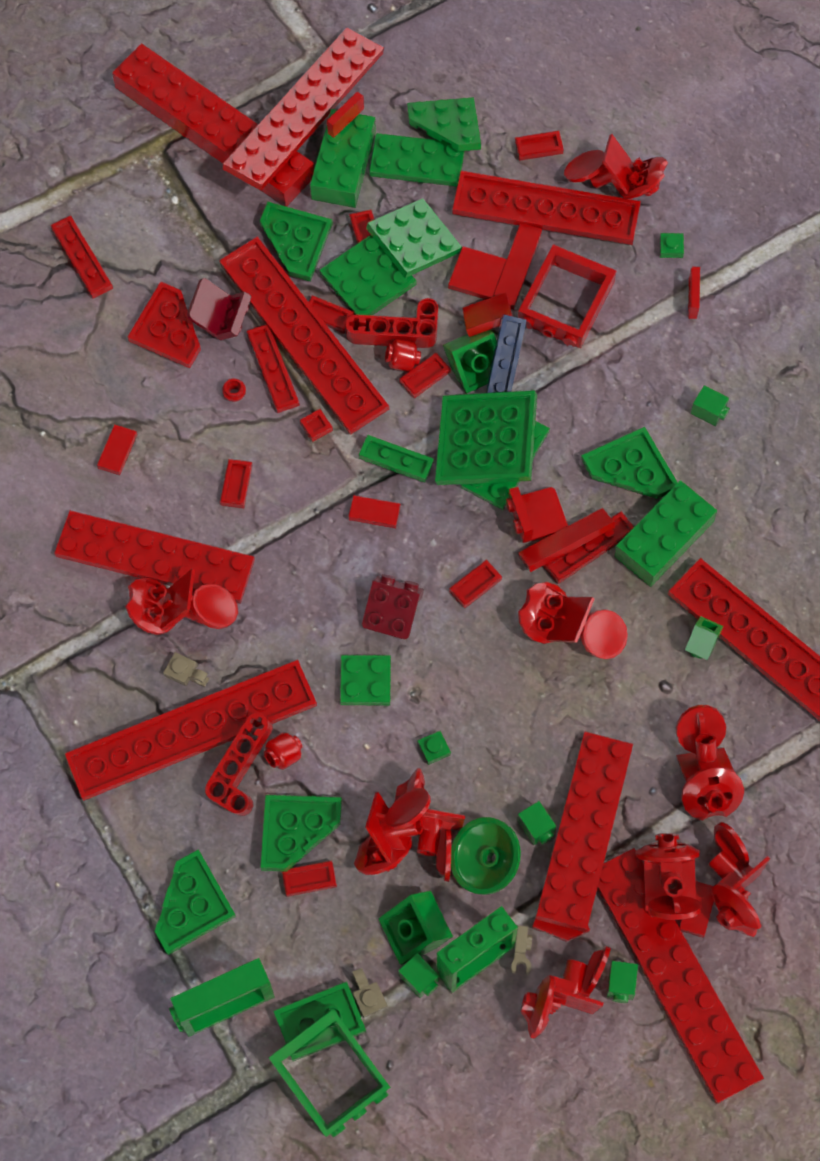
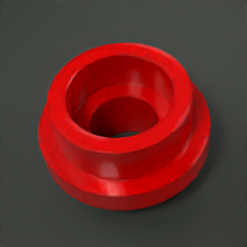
(234, 384)

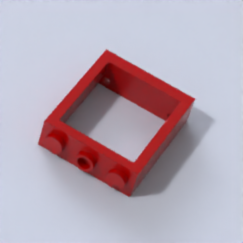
(579, 266)

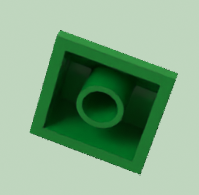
(471, 359)
(415, 926)

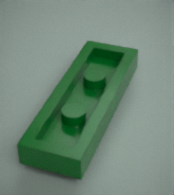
(396, 458)

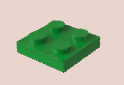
(366, 680)

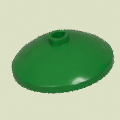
(473, 853)

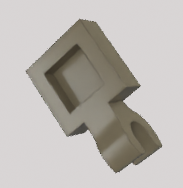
(184, 670)
(523, 943)
(368, 996)

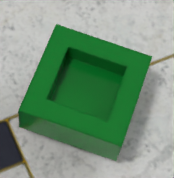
(671, 245)
(434, 747)

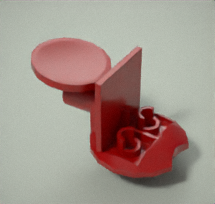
(616, 167)
(161, 608)
(557, 618)
(711, 782)
(436, 828)
(391, 831)
(736, 874)
(670, 878)
(569, 991)

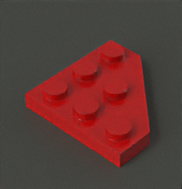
(166, 328)

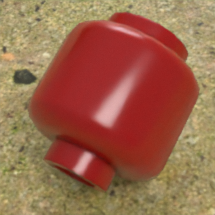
(402, 355)
(283, 751)

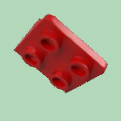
(536, 513)

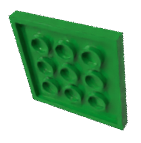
(486, 438)

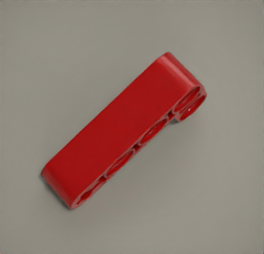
(393, 325)
(243, 760)

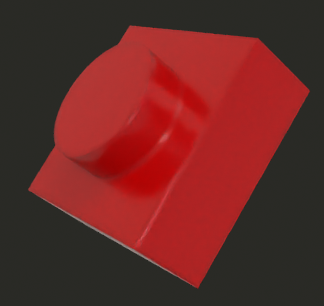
(316, 425)

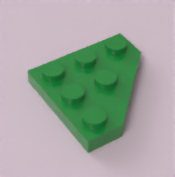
(449, 121)
(296, 238)
(631, 464)
(295, 827)
(191, 904)

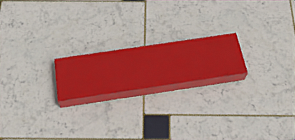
(81, 257)
(518, 262)
(273, 368)
(566, 539)
(573, 561)

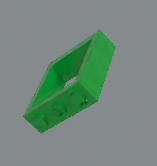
(476, 949)
(221, 998)
(358, 1108)

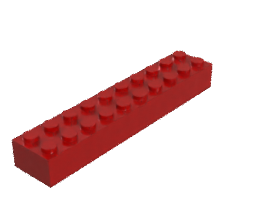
(201, 116)

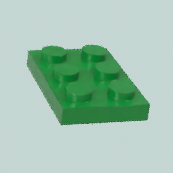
(303, 1013)

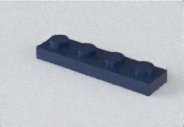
(506, 354)

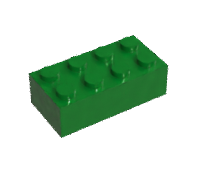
(343, 162)
(665, 533)

